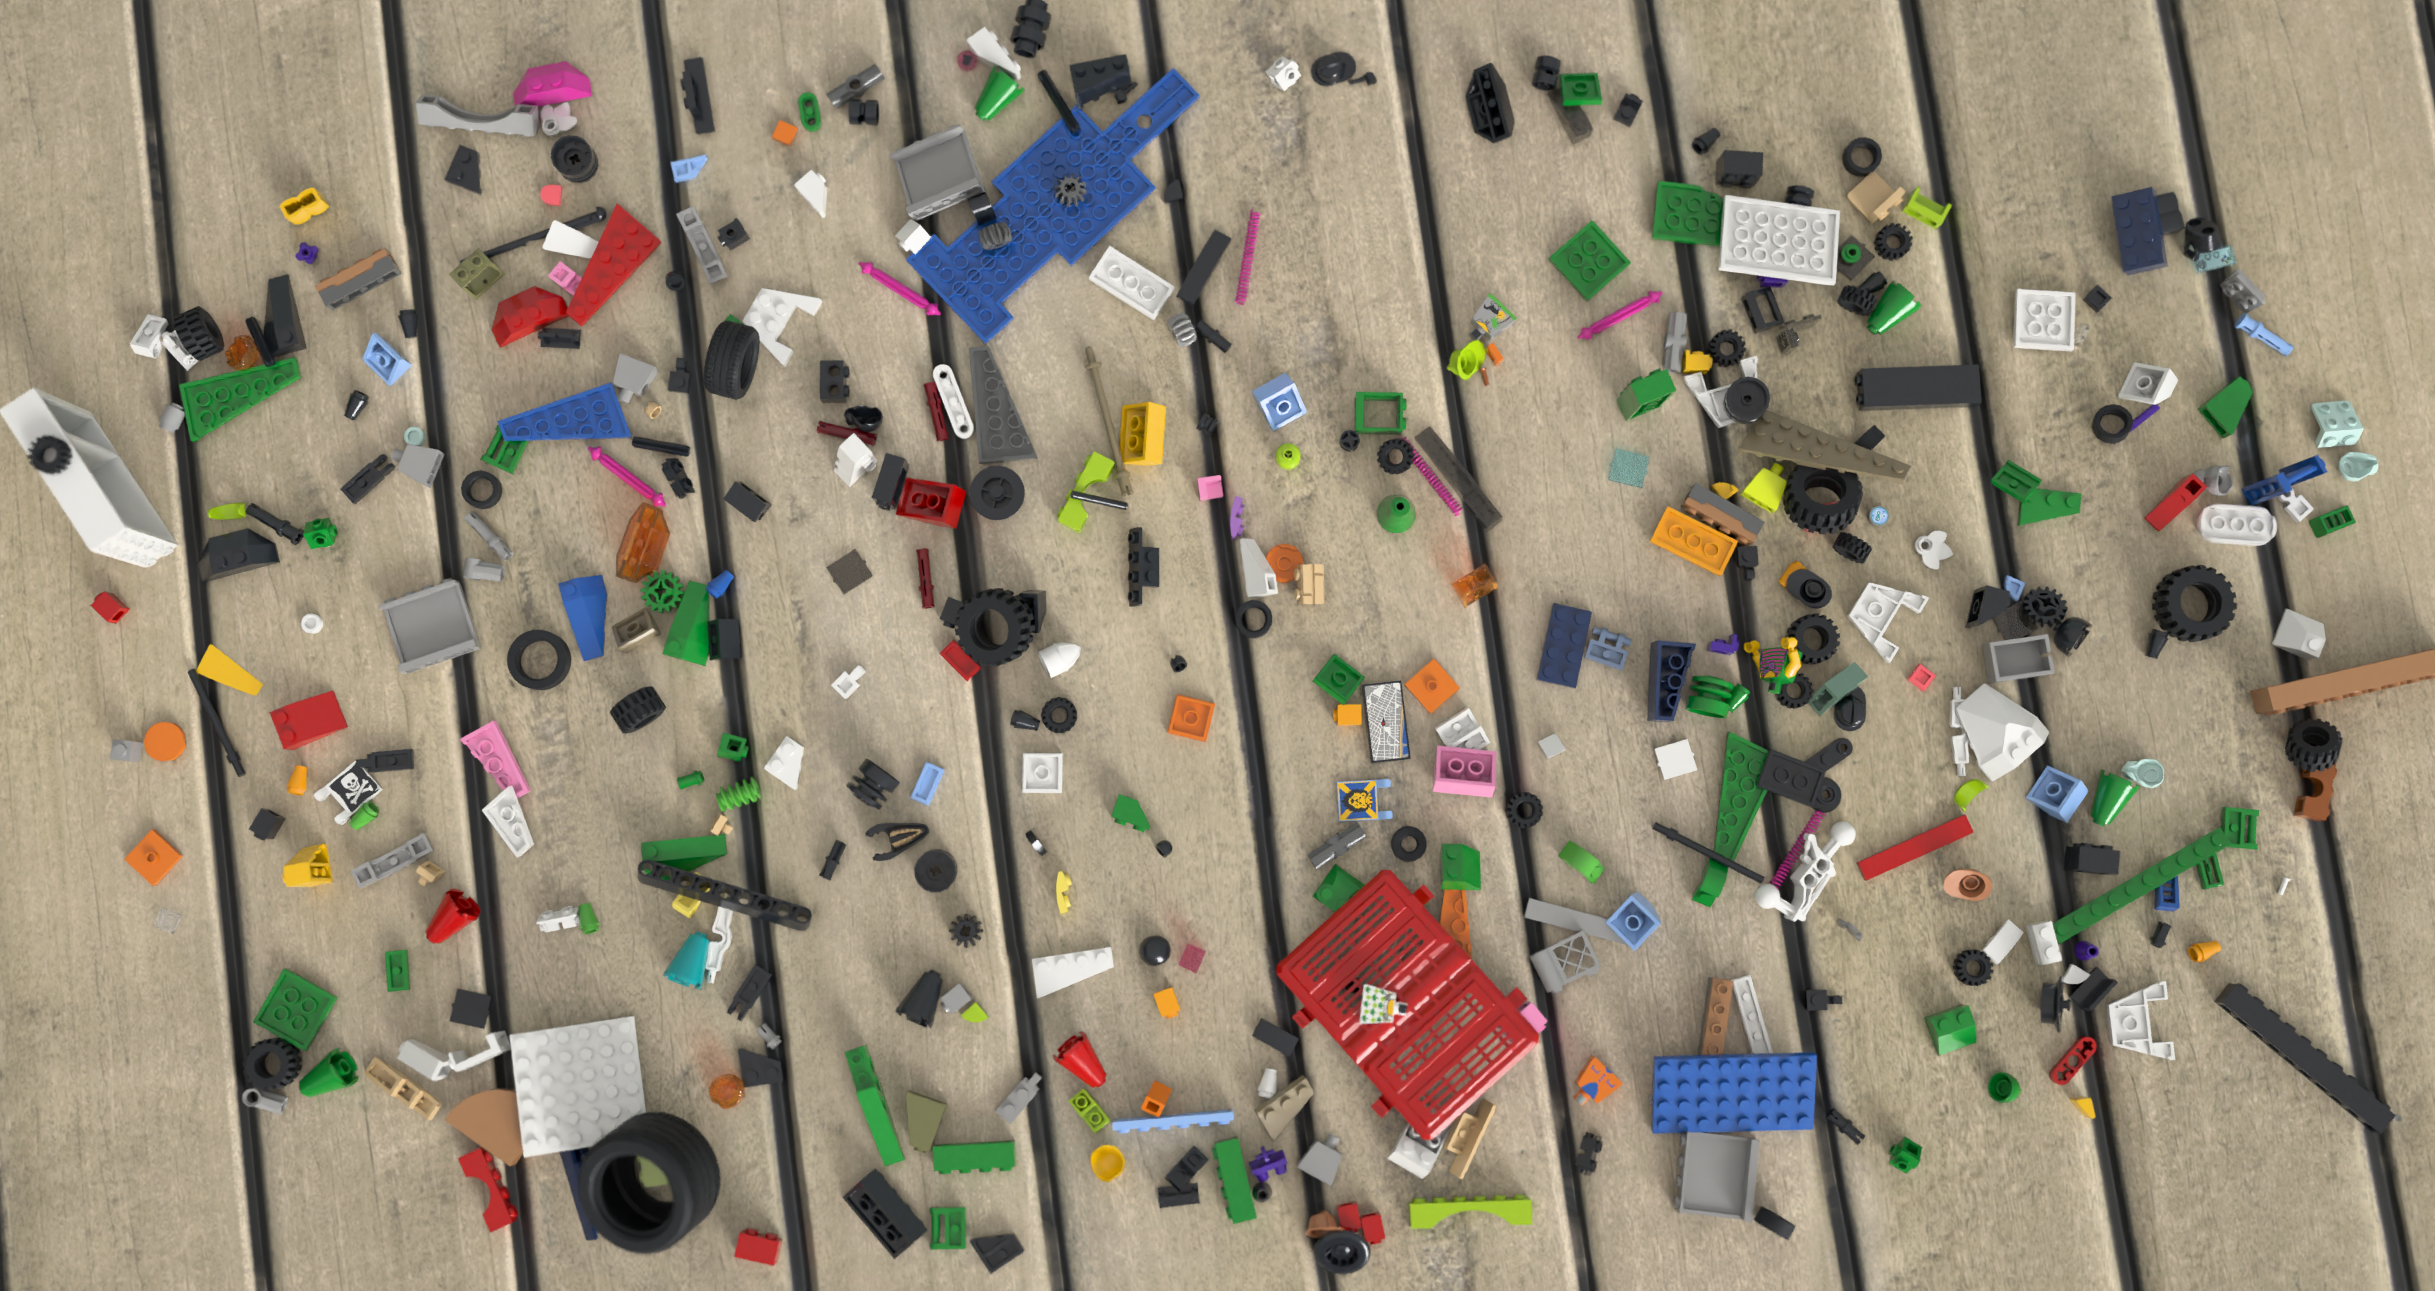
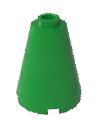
(996, 94)
(1892, 309)
(1393, 519)
(2111, 797)
(330, 1074)

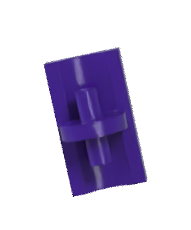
(1266, 1161)

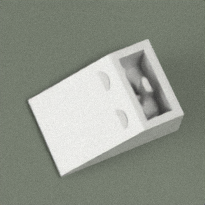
(1415, 1153)

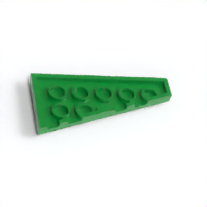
(221, 398)
(1738, 794)

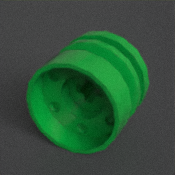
(1709, 696)

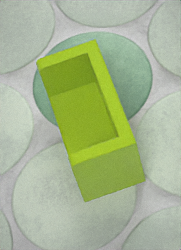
(1925, 209)

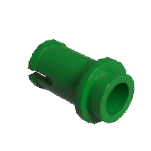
(690, 780)

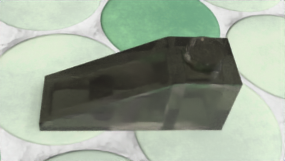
(1572, 118)

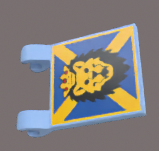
(1360, 801)

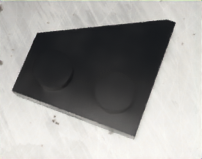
(465, 170)
(997, 1250)

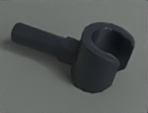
(1369, 77)
(1121, 93)

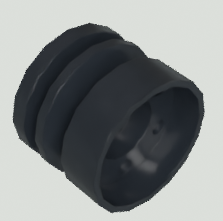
(567, 151)
(872, 784)
(926, 877)

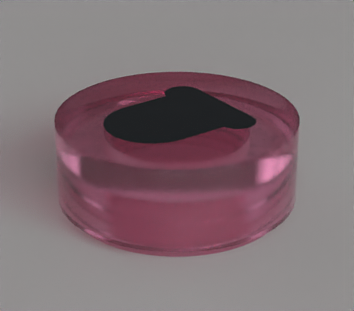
(967, 60)

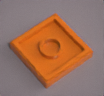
(1191, 718)

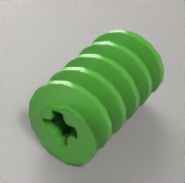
(738, 794)

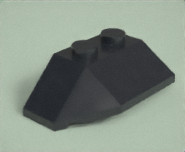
(1489, 105)
(236, 554)

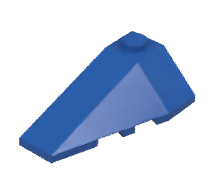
(585, 606)

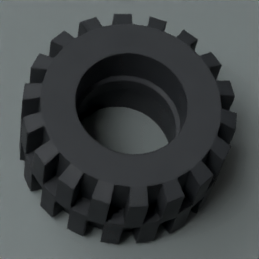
(199, 333)
(1827, 633)
(637, 709)
(2310, 756)
(256, 1064)

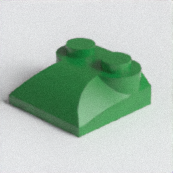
(1337, 888)

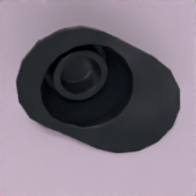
(1333, 68)
(1809, 588)
(1851, 711)

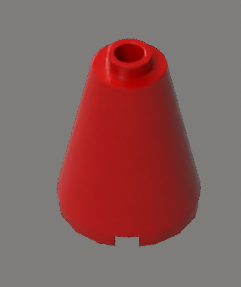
(451, 916)
(1081, 1060)

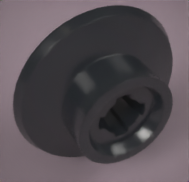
(1832, 801)

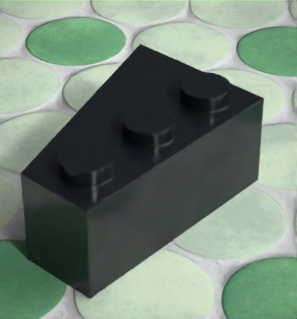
(1099, 77)

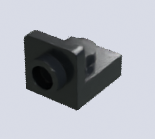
(1628, 109)

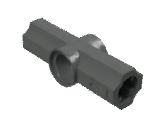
(866, 79)
(1336, 845)

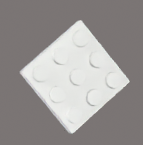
(2044, 320)

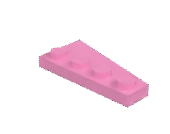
(495, 754)

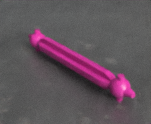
(899, 288)
(1620, 315)
(627, 476)

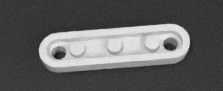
(953, 401)

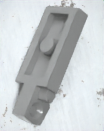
(1019, 1098)

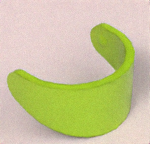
(228, 511)
(1968, 791)

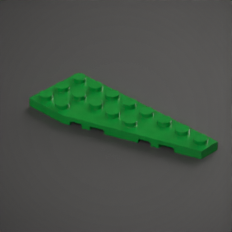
(1687, 214)

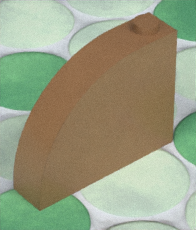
(491, 1122)

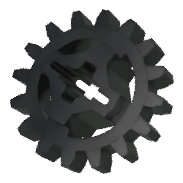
(2044, 607)

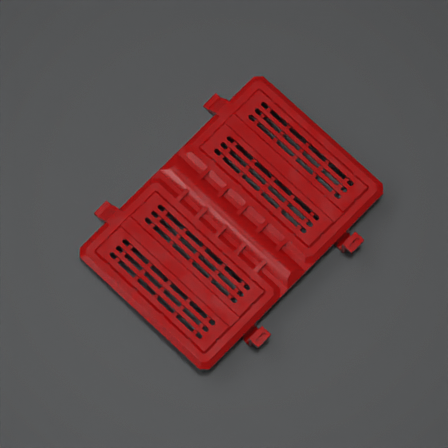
(1430, 984)

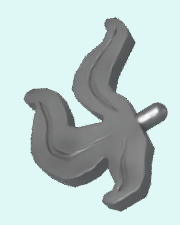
(1851, 929)

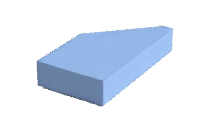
(687, 168)

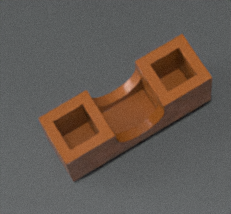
(2316, 806)

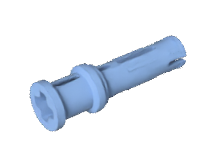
(2257, 330)

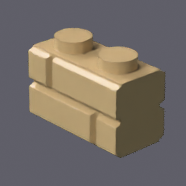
(1309, 584)

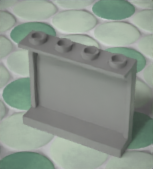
(938, 172)
(430, 625)
(1717, 1175)

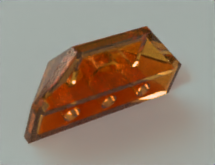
(642, 544)

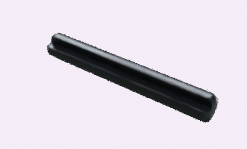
(1058, 101)

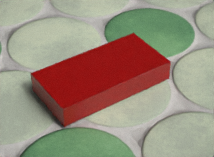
(960, 661)

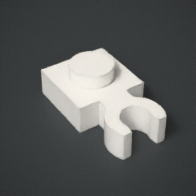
(2296, 506)

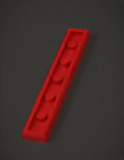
(1915, 847)

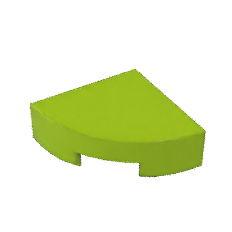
(975, 1014)

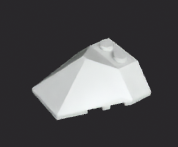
(1999, 731)

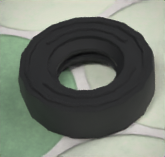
(1400, 852)

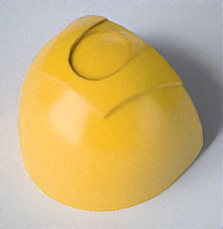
(1107, 1162)

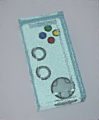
(2215, 259)

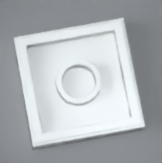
(1042, 772)

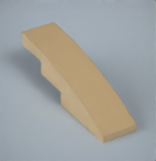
(403, 1088)

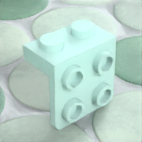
(2337, 423)

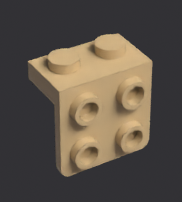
(1874, 197)

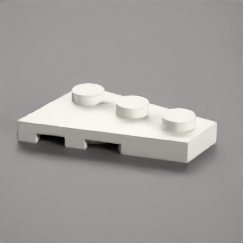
(509, 821)

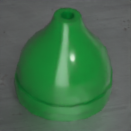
(2003, 1087)

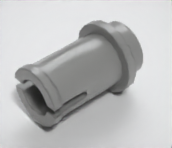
(769, 1037)

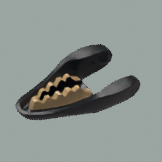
(900, 835)

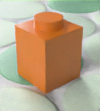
(1156, 1098)

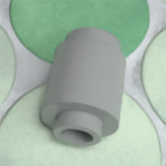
(172, 417)

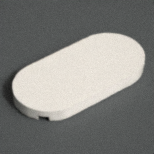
(2236, 524)

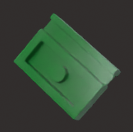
(2016, 481)

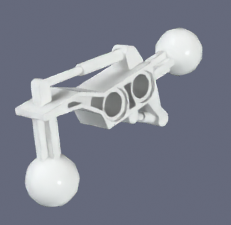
(1768, 895)

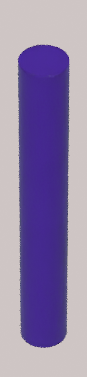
(2143, 416)

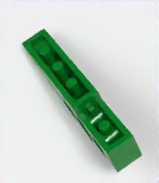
(874, 1104)

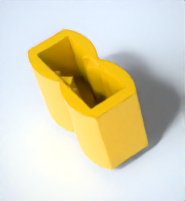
(302, 207)

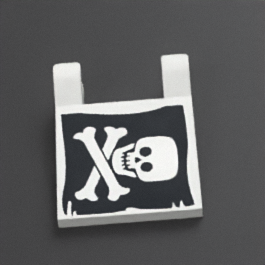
(351, 790)

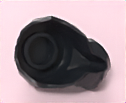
(864, 417)

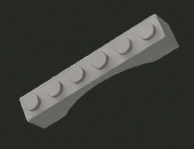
(437, 111)

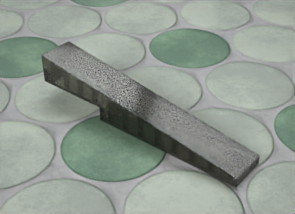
(1459, 479)

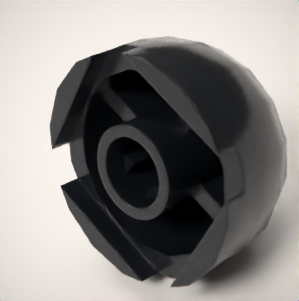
(2070, 634)

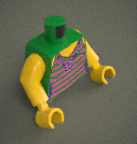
(1776, 664)

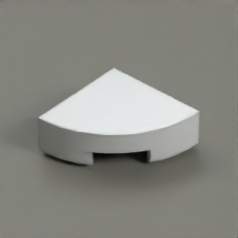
(2074, 975)

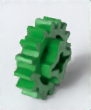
(662, 583)

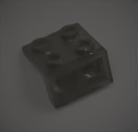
(1787, 335)

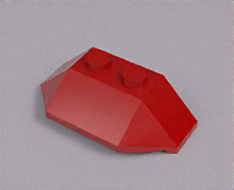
(526, 314)

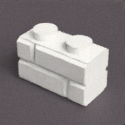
(2043, 942)

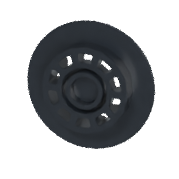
(1347, 1252)

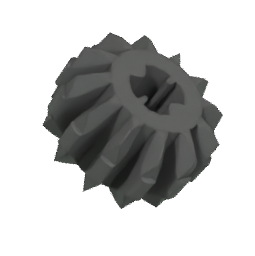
(1069, 183)
(995, 236)

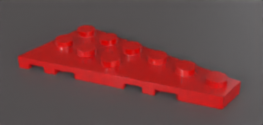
(617, 256)

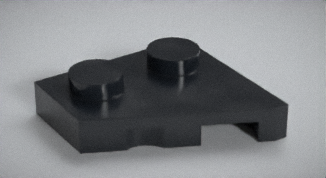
(759, 1069)

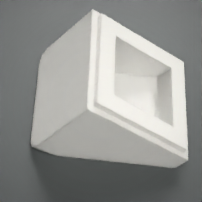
(1551, 746)

